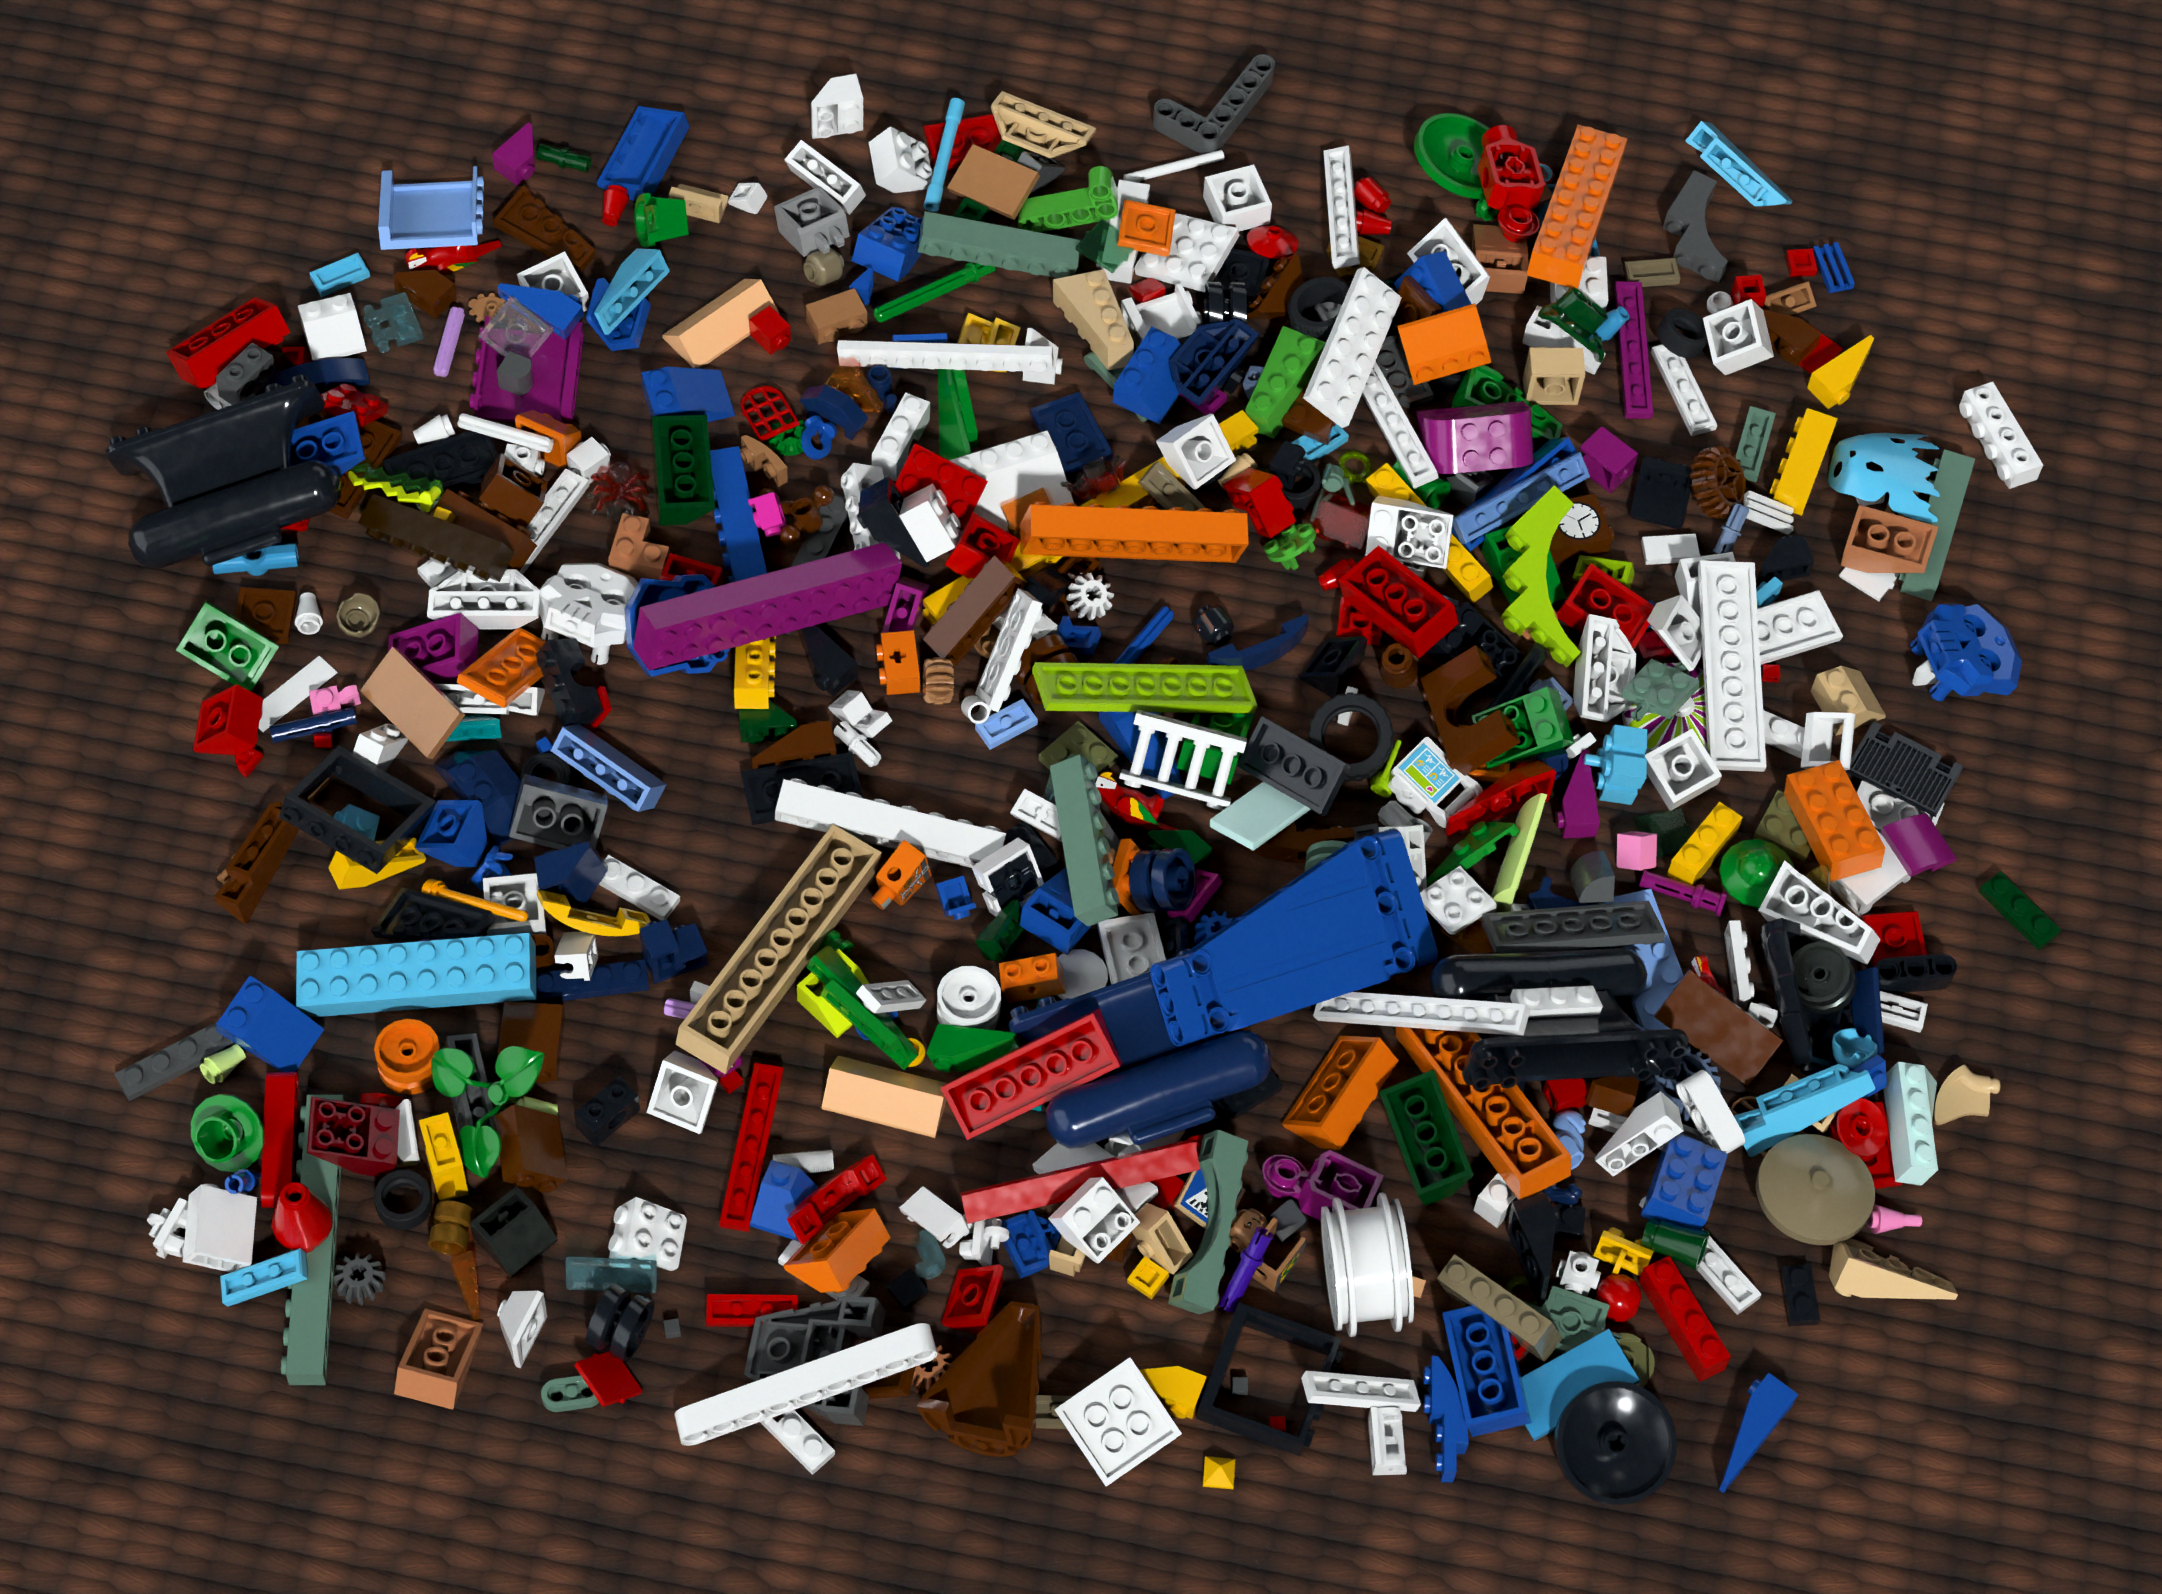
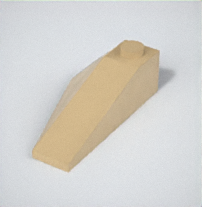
(1866, 1275)

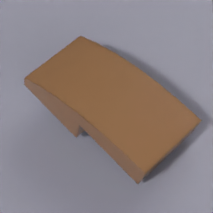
(760, 457)

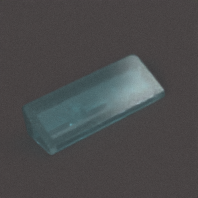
(601, 1273)

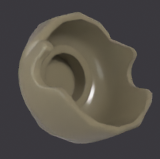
(358, 615)

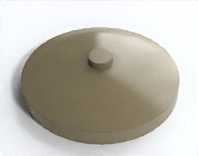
(1815, 1189)

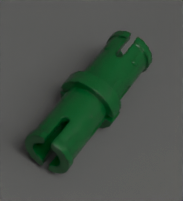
(564, 158)

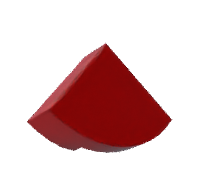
(248, 761)
(380, 1099)

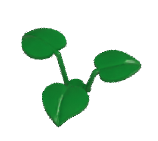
(518, 1073)

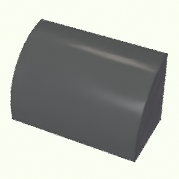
(1593, 878)

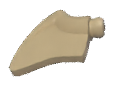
(1964, 1095)

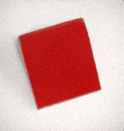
(1147, 290)

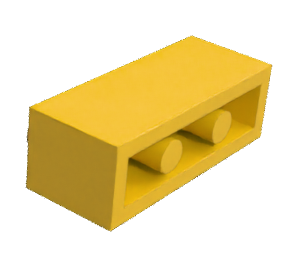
(1705, 845)

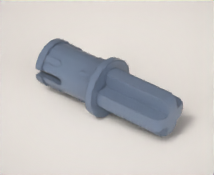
(1732, 529)

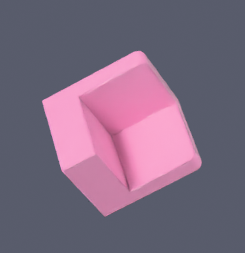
(1636, 850)

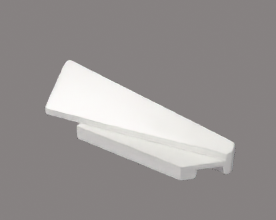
(472, 703)

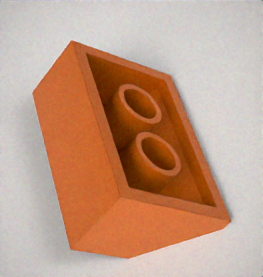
(1444, 344)
(839, 1250)

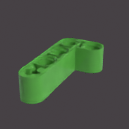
(1073, 206)

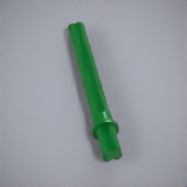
(970, 273)

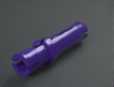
(1250, 1259)

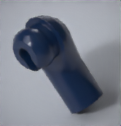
(1563, 1196)

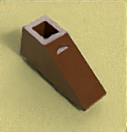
(1791, 336)

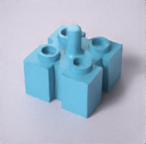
(1621, 764)

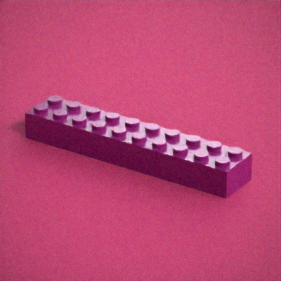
(766, 605)

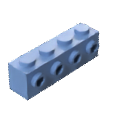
(608, 767)

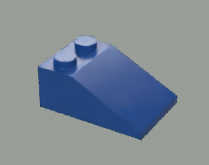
(686, 392)
(330, 441)
(269, 1026)

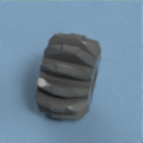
(348, 1281)

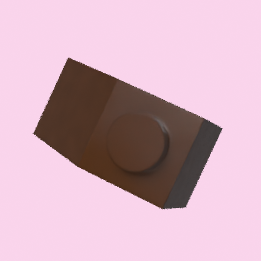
(427, 290)

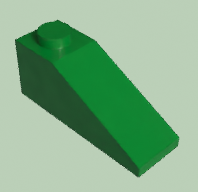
(968, 1048)

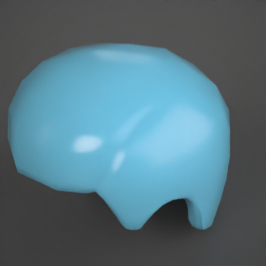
(1851, 1049)

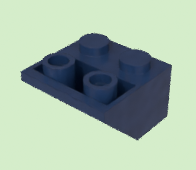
(571, 872)

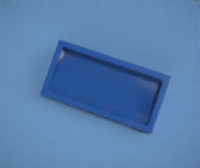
(645, 151)

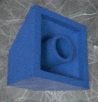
(455, 833)
(778, 1196)

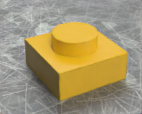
(1148, 1277)

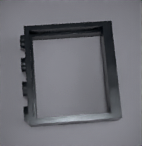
(372, 782)
(1281, 1329)

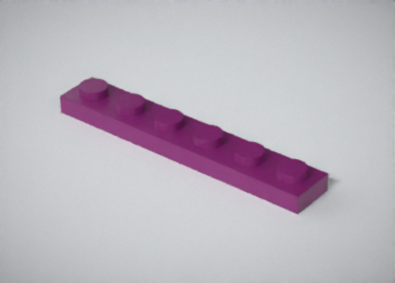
(1634, 352)

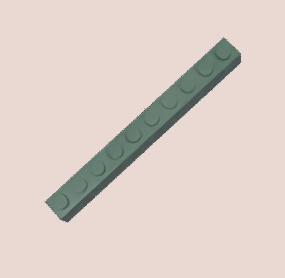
(312, 1298)

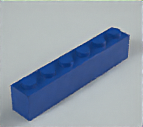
(1545, 456)
(735, 516)

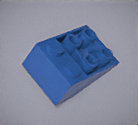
(889, 244)
(1051, 914)

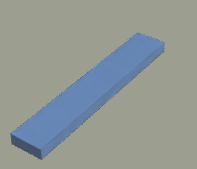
(1519, 498)

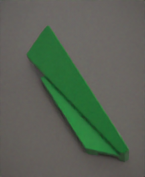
(956, 415)
(841, 994)

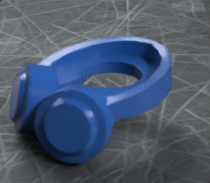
(826, 431)

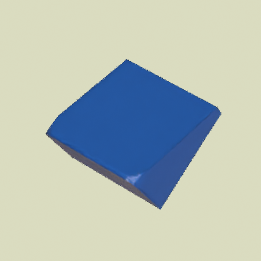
(864, 285)

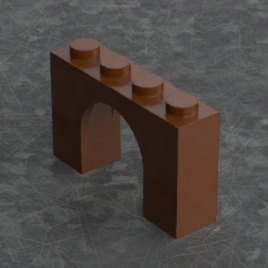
(1445, 693)

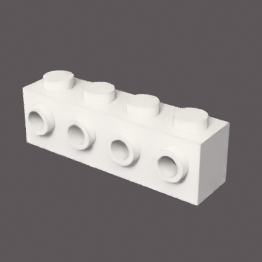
(2000, 435)

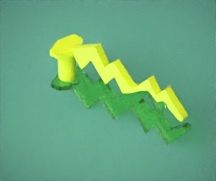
(429, 490)

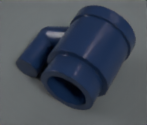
(881, 382)

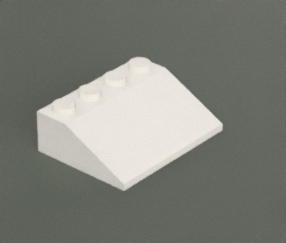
(1014, 472)

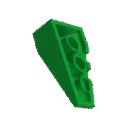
(1485, 386)

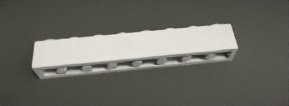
(886, 824)

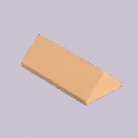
(719, 323)
(884, 1096)

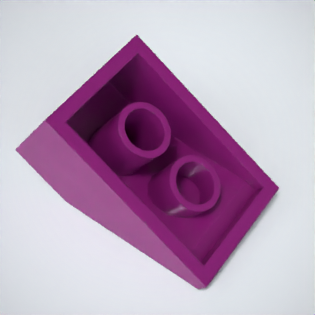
(440, 647)

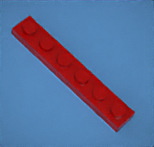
(751, 1147)

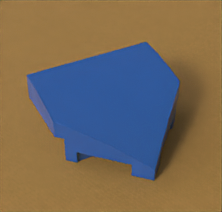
(1030, 1242)

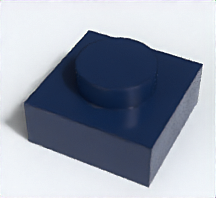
(1557, 760)

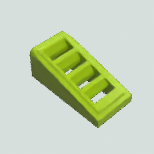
(1607, 565)

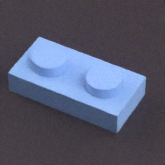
(1006, 724)

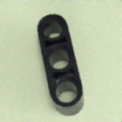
(1924, 966)

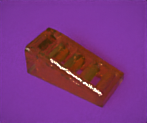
(465, 1273)

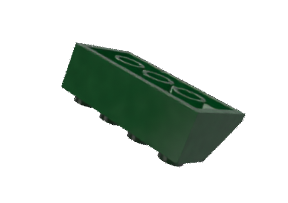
(682, 468)
(1427, 1137)

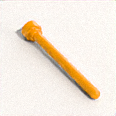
(439, 889)

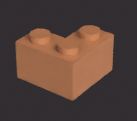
(633, 552)

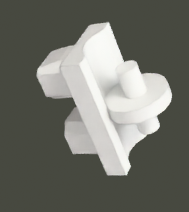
(167, 1228)
(986, 1237)

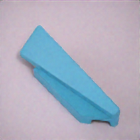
(1801, 1105)

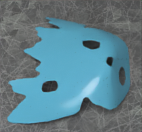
(1900, 473)

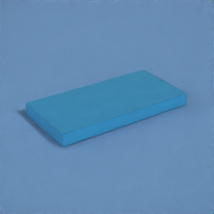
(1558, 1381)

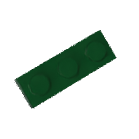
(2019, 911)

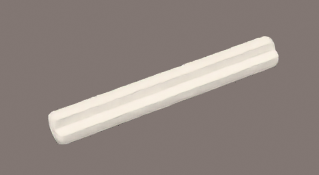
(505, 433)

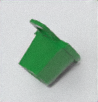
(659, 219)

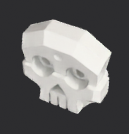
(587, 605)

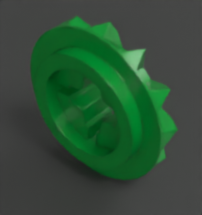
(789, 446)

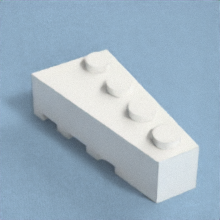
(1819, 915)

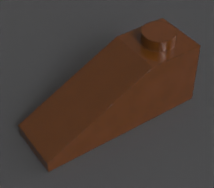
(803, 743)

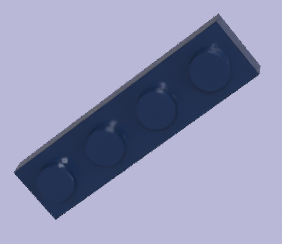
(605, 980)

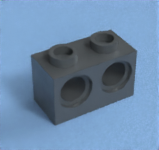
(246, 375)

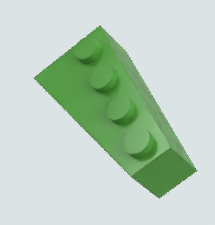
(1283, 379)

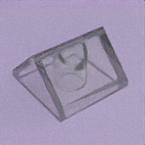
(515, 329)

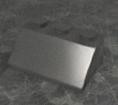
(557, 814)

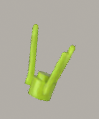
(1380, 781)

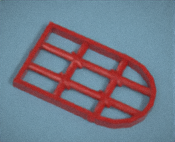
(764, 420)

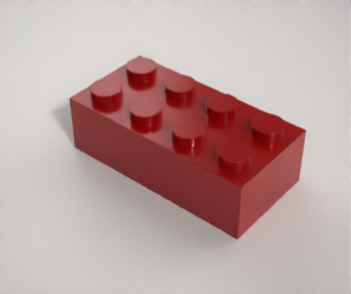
(217, 345)
(1398, 601)

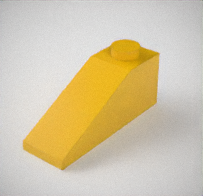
(1835, 379)
(353, 875)

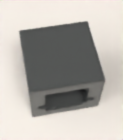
(672, 1328)
(1240, 1386)

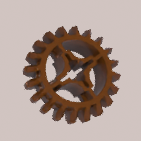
(1717, 481)

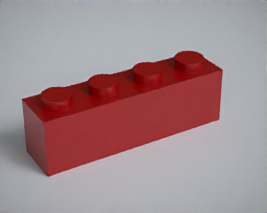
(1684, 1318)

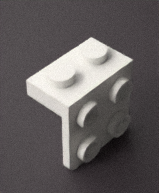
(1457, 901)
(648, 1233)

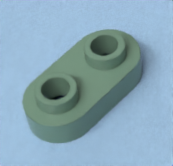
(571, 1390)

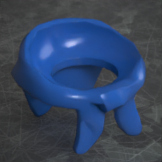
(492, 866)

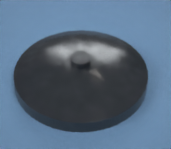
(1615, 1442)

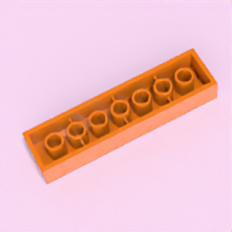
(1577, 207)
(1134, 533)
(1496, 1118)

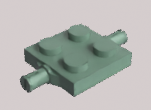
(1659, 689)
(1574, 1317)

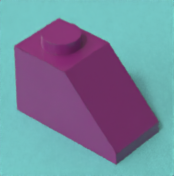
(516, 156)
(905, 605)

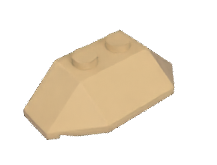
(1038, 127)

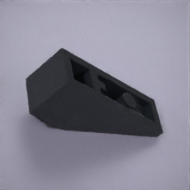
(828, 662)

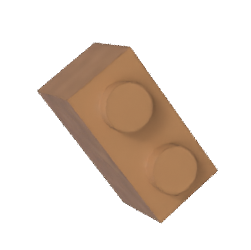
(836, 316)

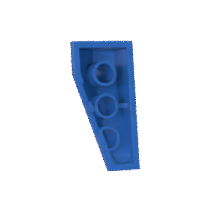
(1126, 735)

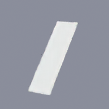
(294, 691)

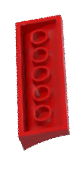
(1032, 1074)

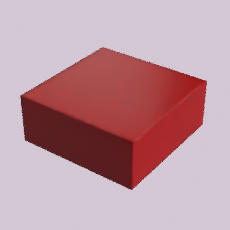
(1801, 262)

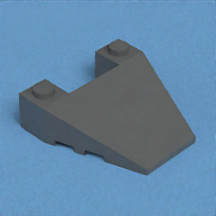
(811, 1333)

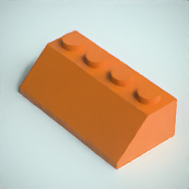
(1341, 1091)

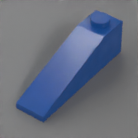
(1763, 1412)

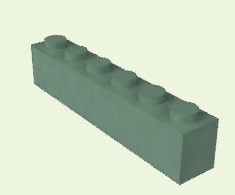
(998, 246)
(1951, 483)
(1084, 840)

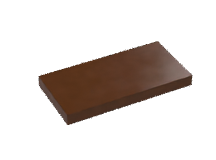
(1718, 1027)

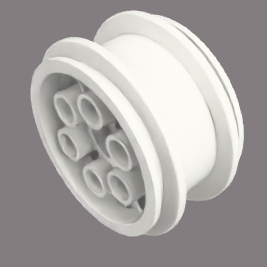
(1367, 1264)

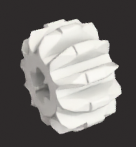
(1082, 603)

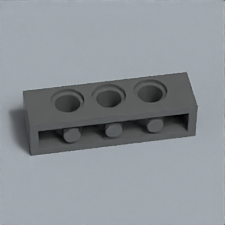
(474, 1101)

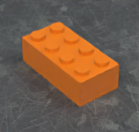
(1834, 820)

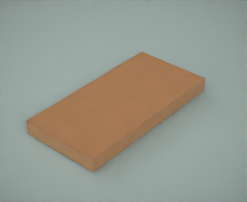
(412, 702)

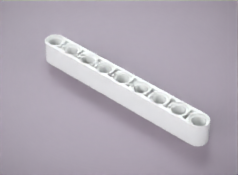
(805, 1384)

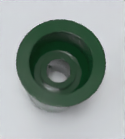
(1676, 1241)

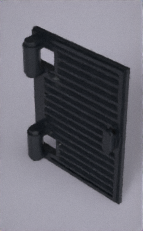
(1904, 769)

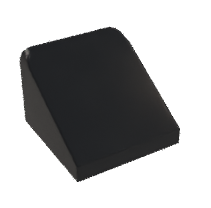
(1290, 1221)

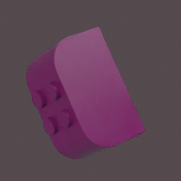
(1477, 437)

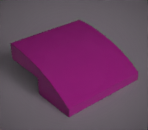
(1918, 844)

